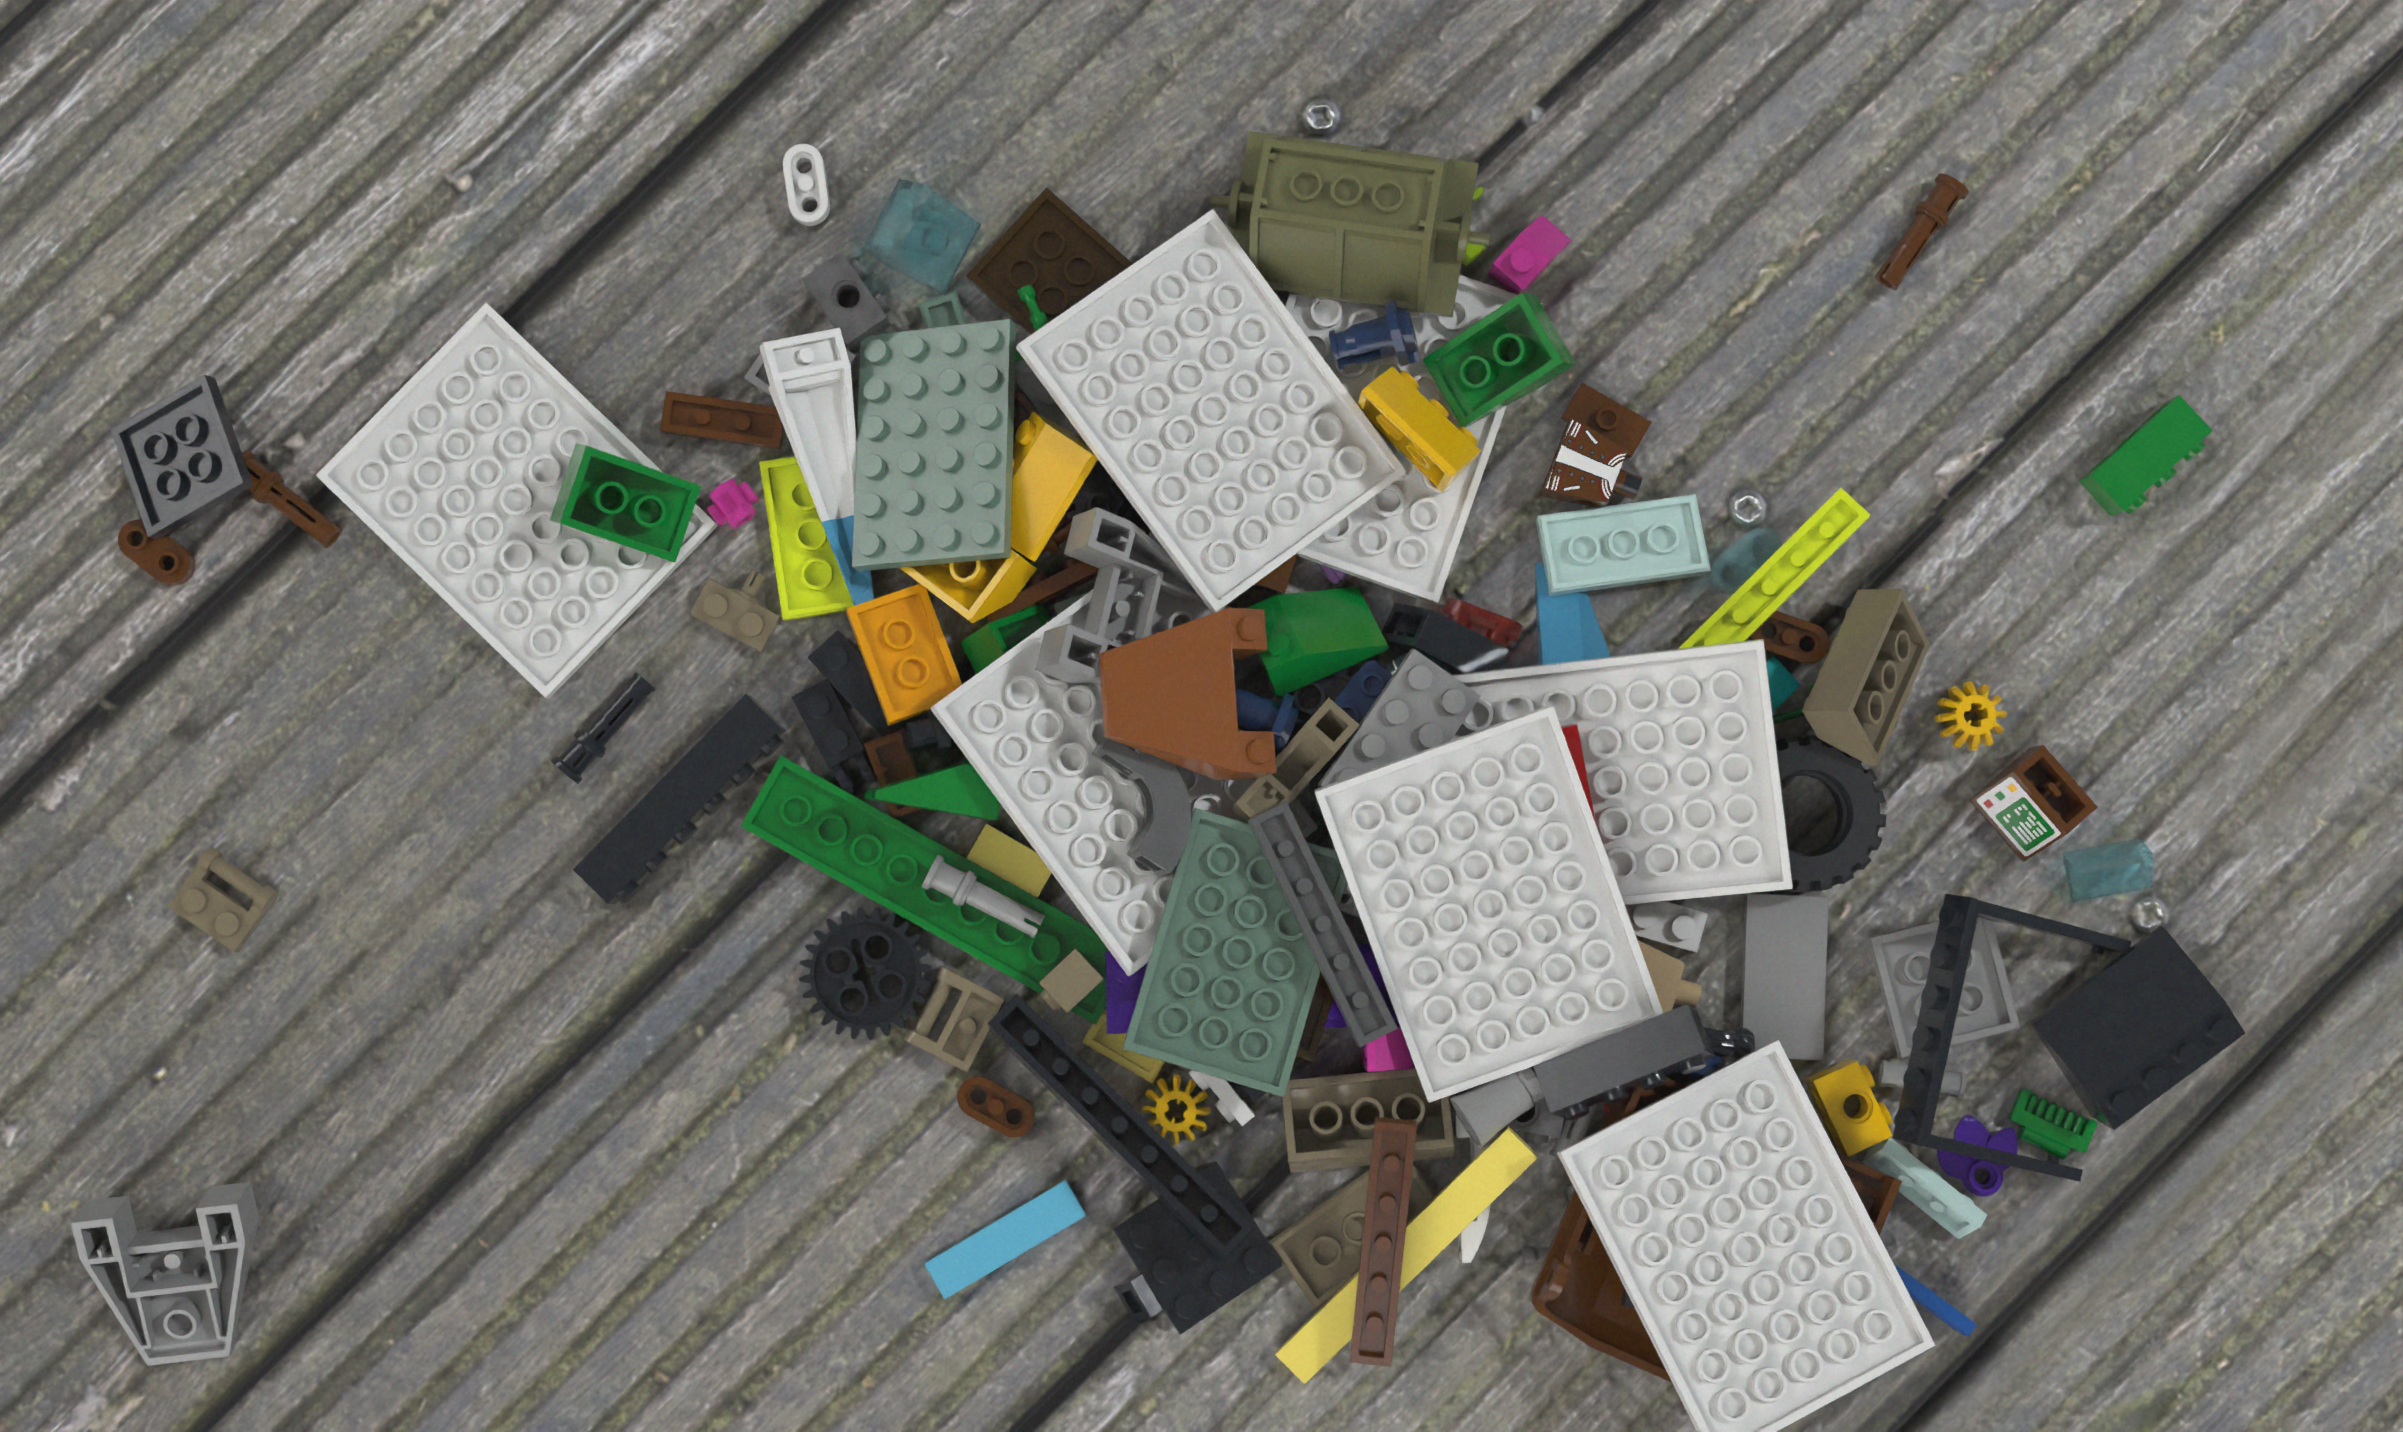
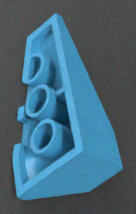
(1565, 625)

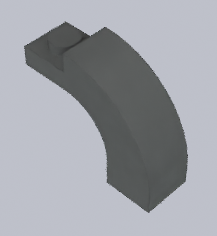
(1165, 804)

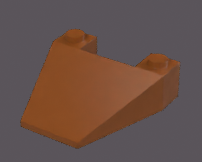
(1179, 696)

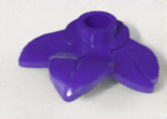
(1964, 1167)

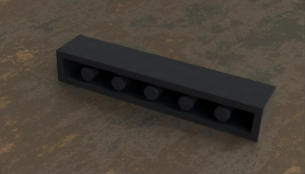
(680, 800)

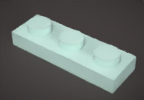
(1926, 1188)

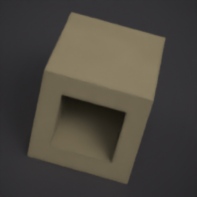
(1070, 981)

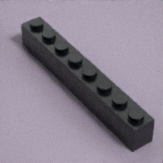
(1120, 1128)

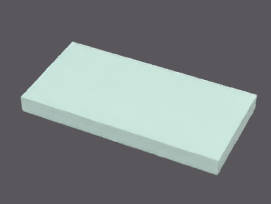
(1622, 545)

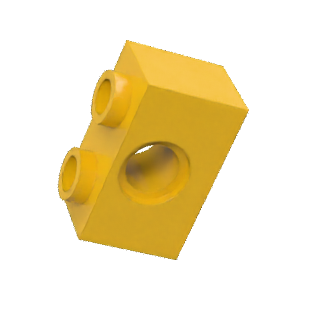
(1830, 1091)

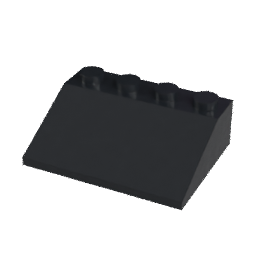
(2136, 1028)

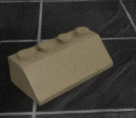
(1867, 674)
(1334, 1118)

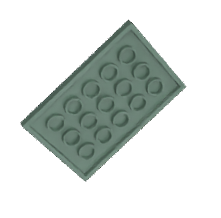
(935, 446)
(1228, 962)

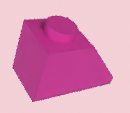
(1528, 256)
(1387, 1053)

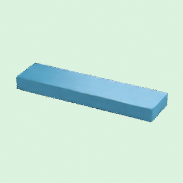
(1005, 1239)

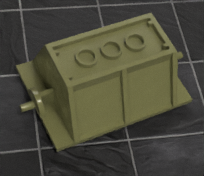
(1354, 221)

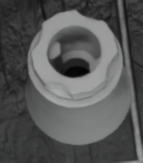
(1496, 1104)

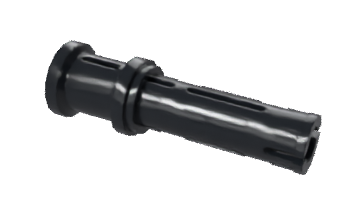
(591, 742)

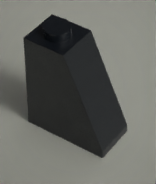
(1442, 640)

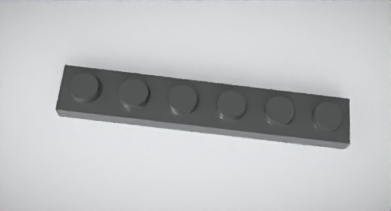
(1322, 924)

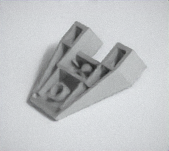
(1133, 596)
(175, 1286)

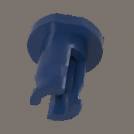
(1377, 339)
(1267, 715)

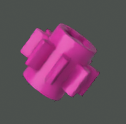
(733, 504)

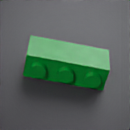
(2146, 457)

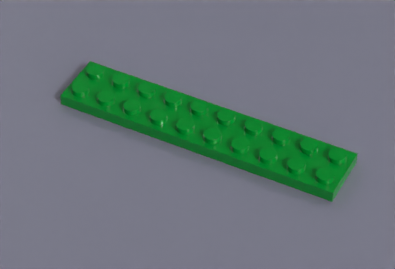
(890, 865)

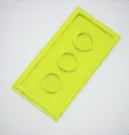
(802, 555)

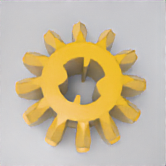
(1973, 701)
(1189, 1113)

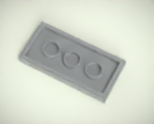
(1785, 972)

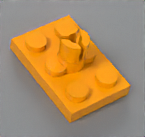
(904, 652)

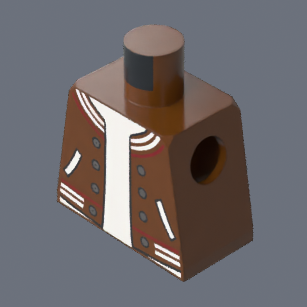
(1588, 469)

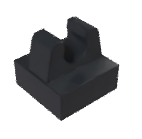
(1138, 1298)

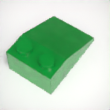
(1499, 359)
(625, 502)
(1316, 636)
(950, 790)

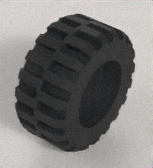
(1856, 809)

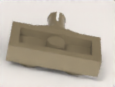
(738, 611)

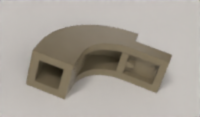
(1299, 761)

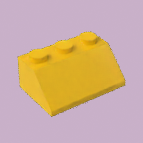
(1418, 427)
(1045, 479)
(975, 586)

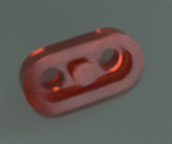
(1497, 627)

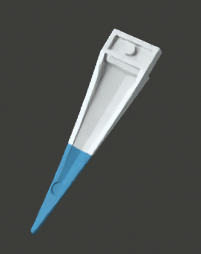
(815, 404)

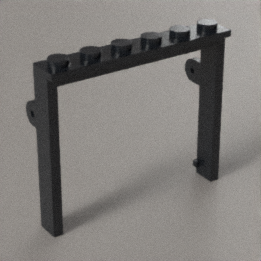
(1937, 1021)

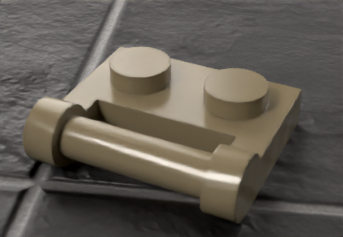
(216, 910)
(965, 1027)

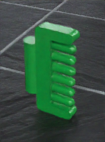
(2047, 1135)

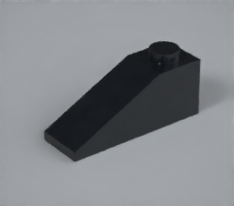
(849, 675)

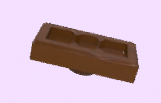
(1607, 418)
(890, 765)

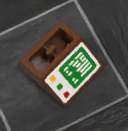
(2033, 802)

